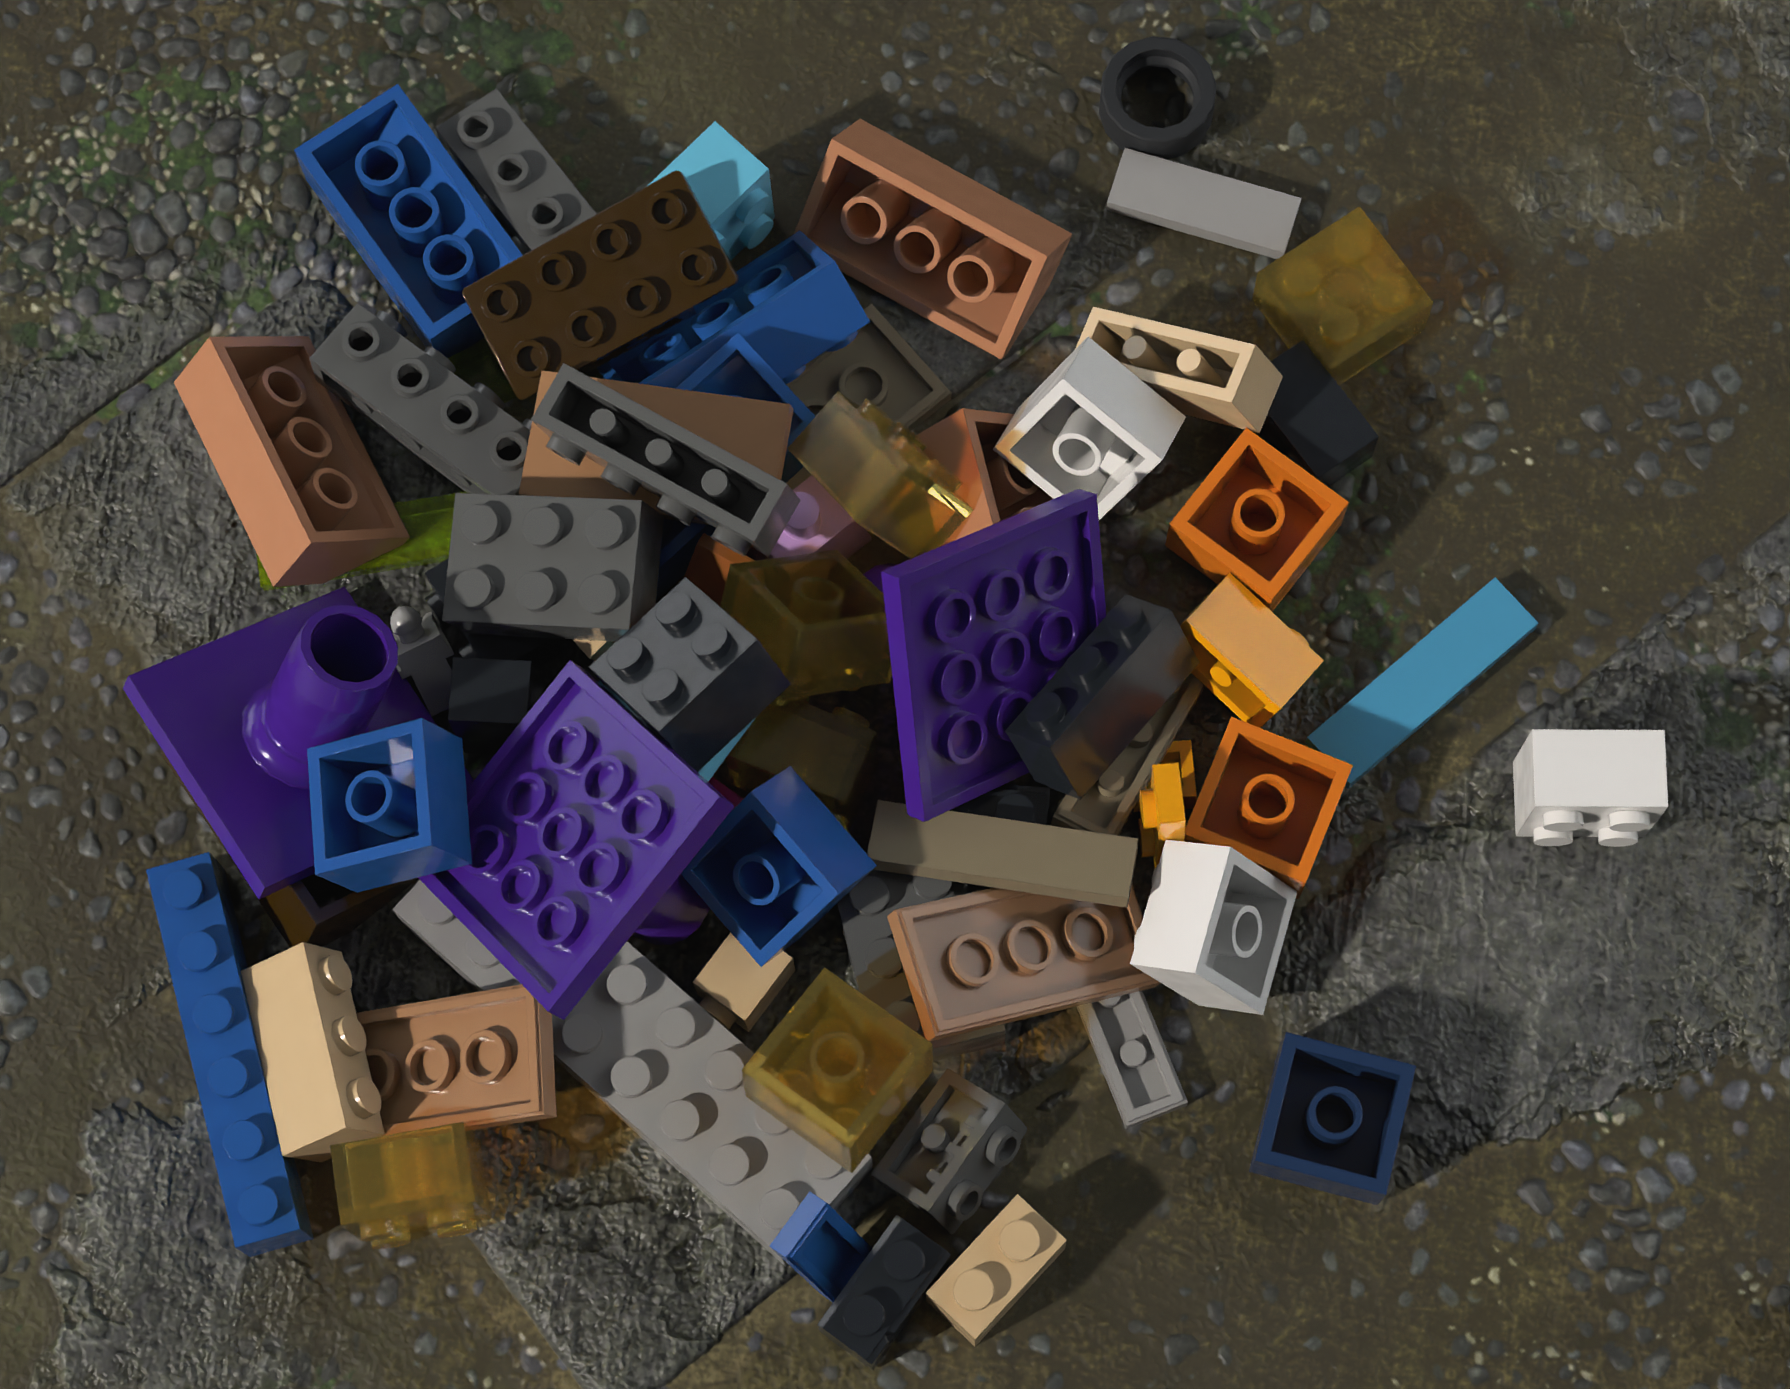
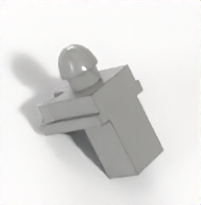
(423, 656)

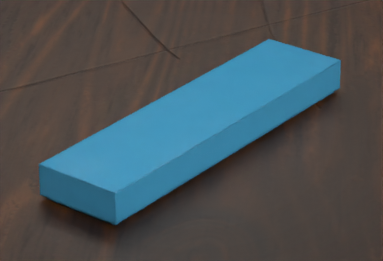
(1424, 680)

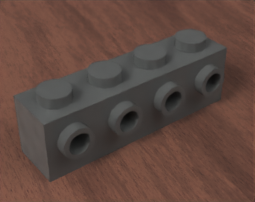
(513, 172)
(423, 403)
(665, 459)

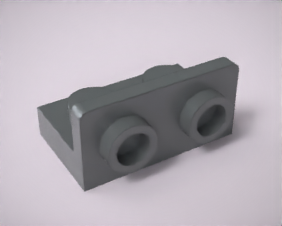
(951, 1151)

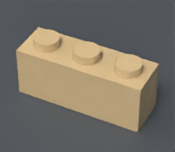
(1190, 368)
(312, 1051)

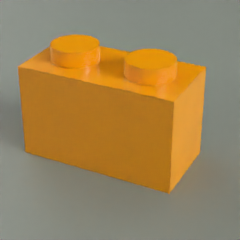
(1247, 652)

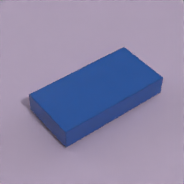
(821, 1246)

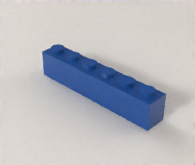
(205, 968)

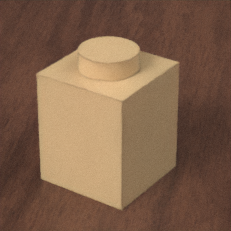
(737, 987)

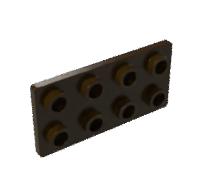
(602, 285)

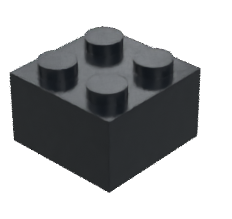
(691, 674)

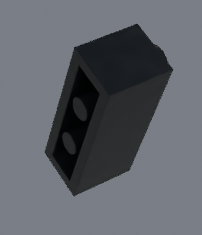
(1102, 696)

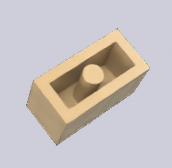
(996, 1270)

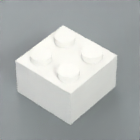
(1090, 429)
(1589, 785)
(1213, 926)

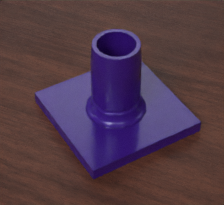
(980, 637)
(252, 704)
(579, 842)

